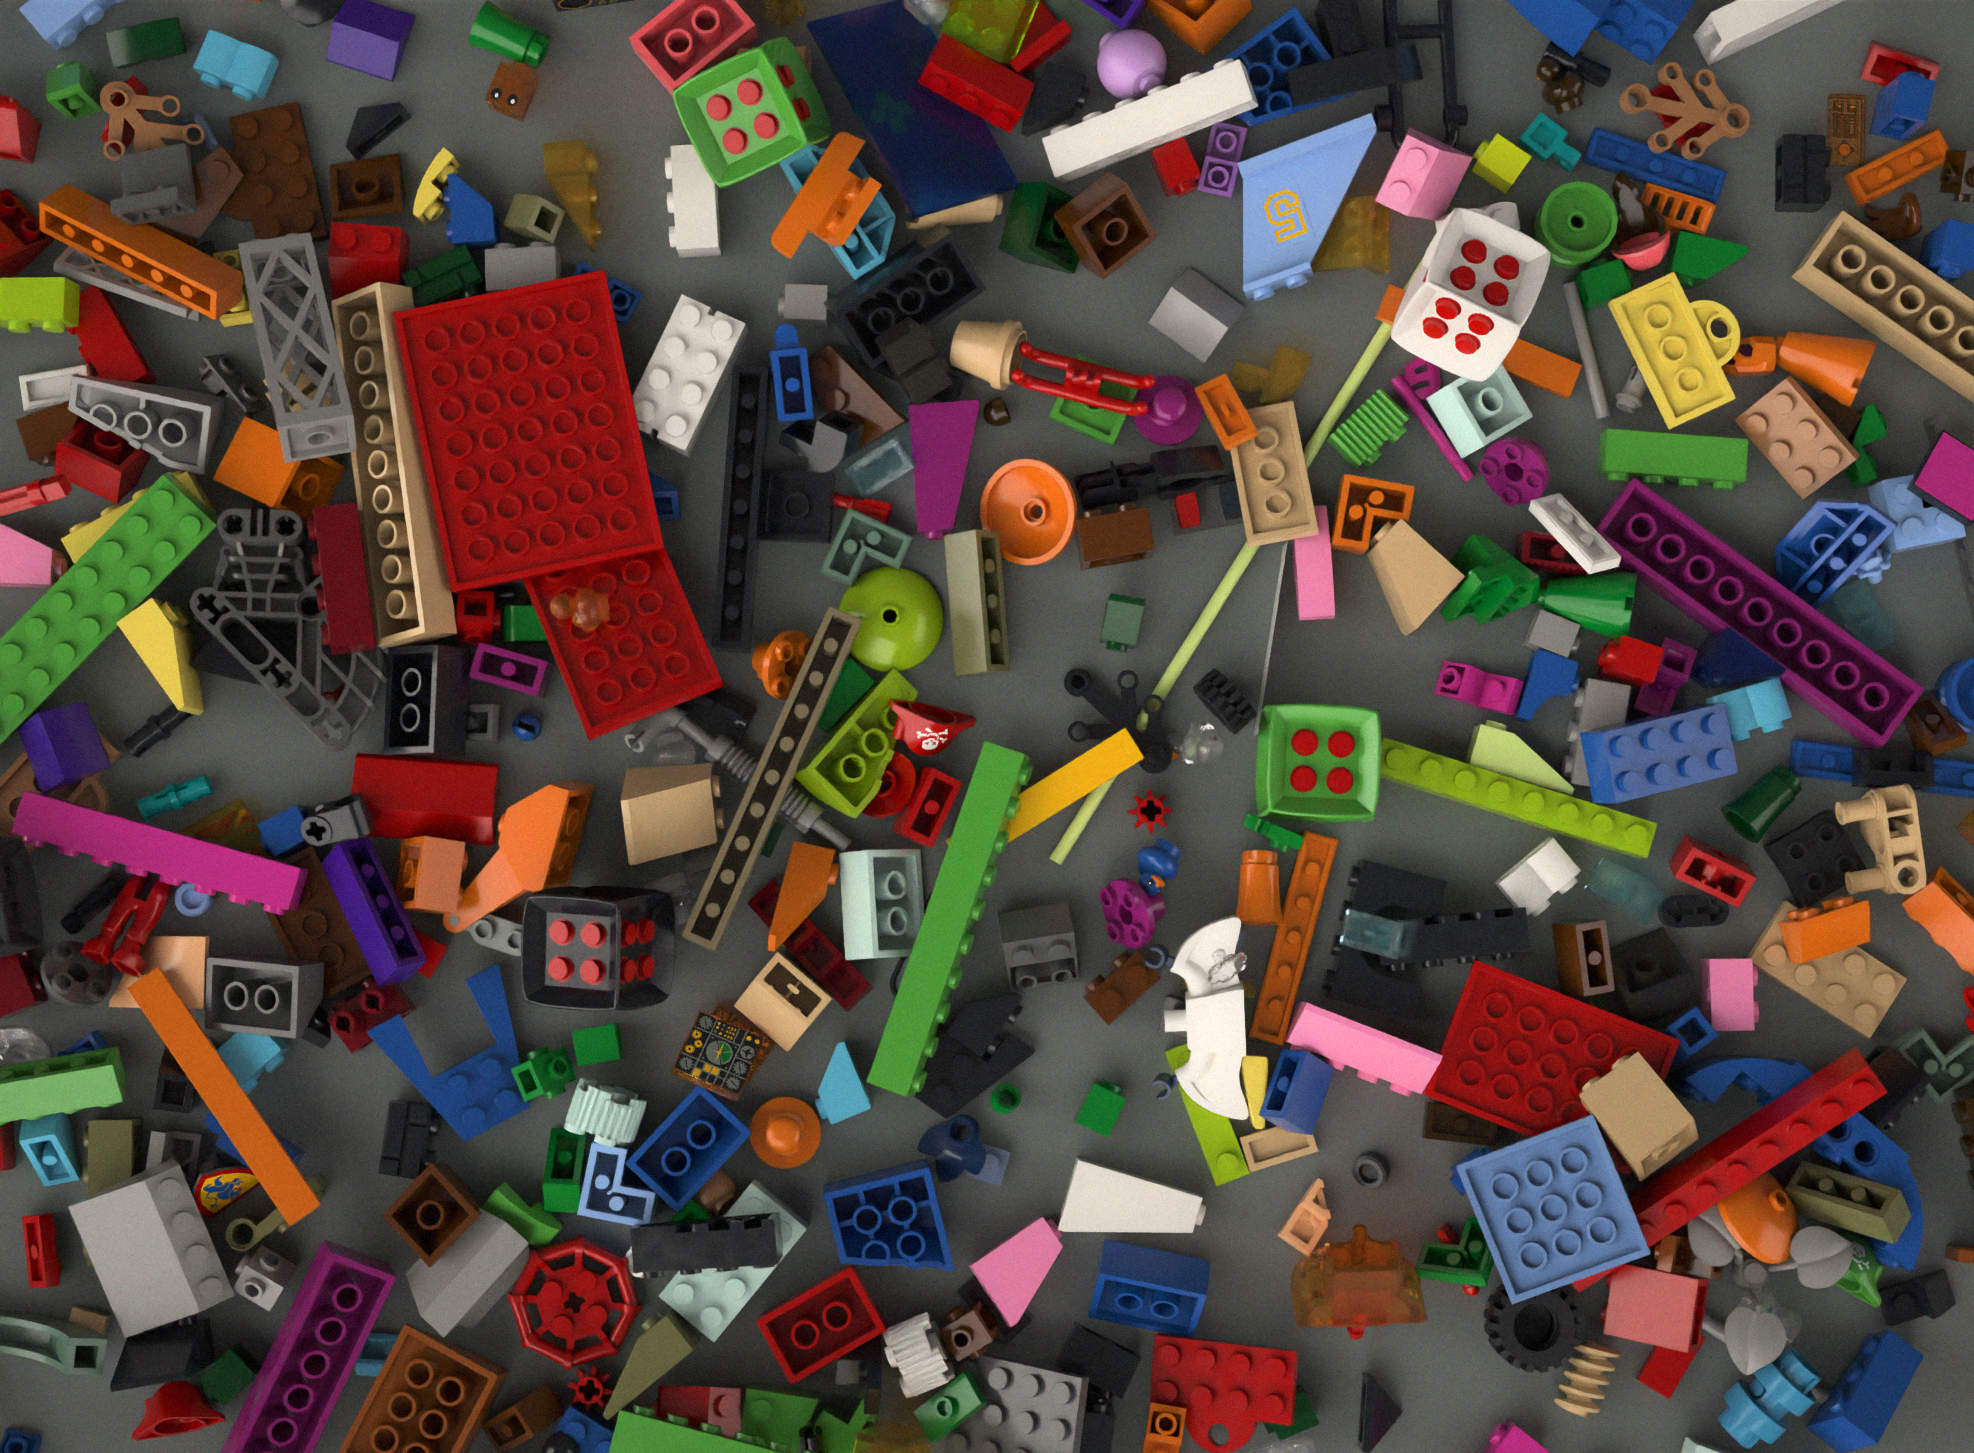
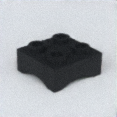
(1814, 858)

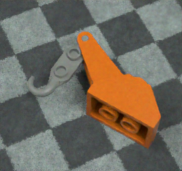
(535, 854)

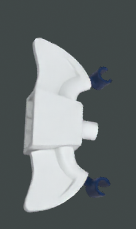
(1212, 1022)

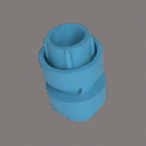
(1758, 1408)

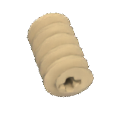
(1587, 1378)

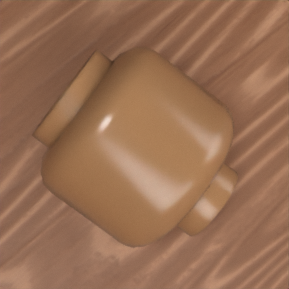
(717, 1194)

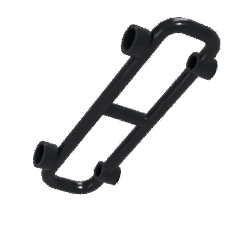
(1390, 116)

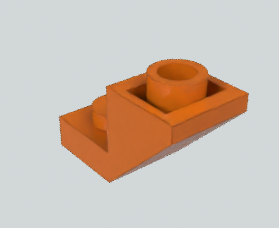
(1164, 1429)

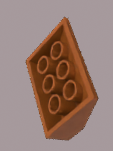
(426, 1398)

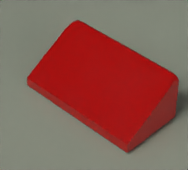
(1886, 62)

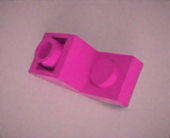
(1477, 688)

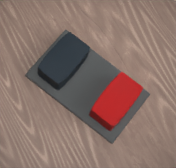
(1206, 508)

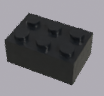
(426, 701)

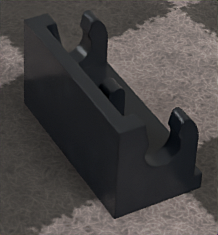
(1892, 767)

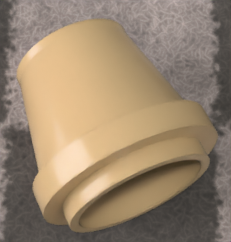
(988, 350)

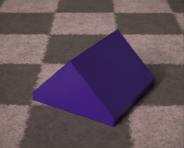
(63, 746)

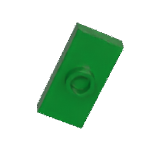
(950, 1407)

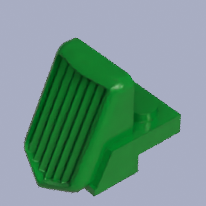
(1492, 582)

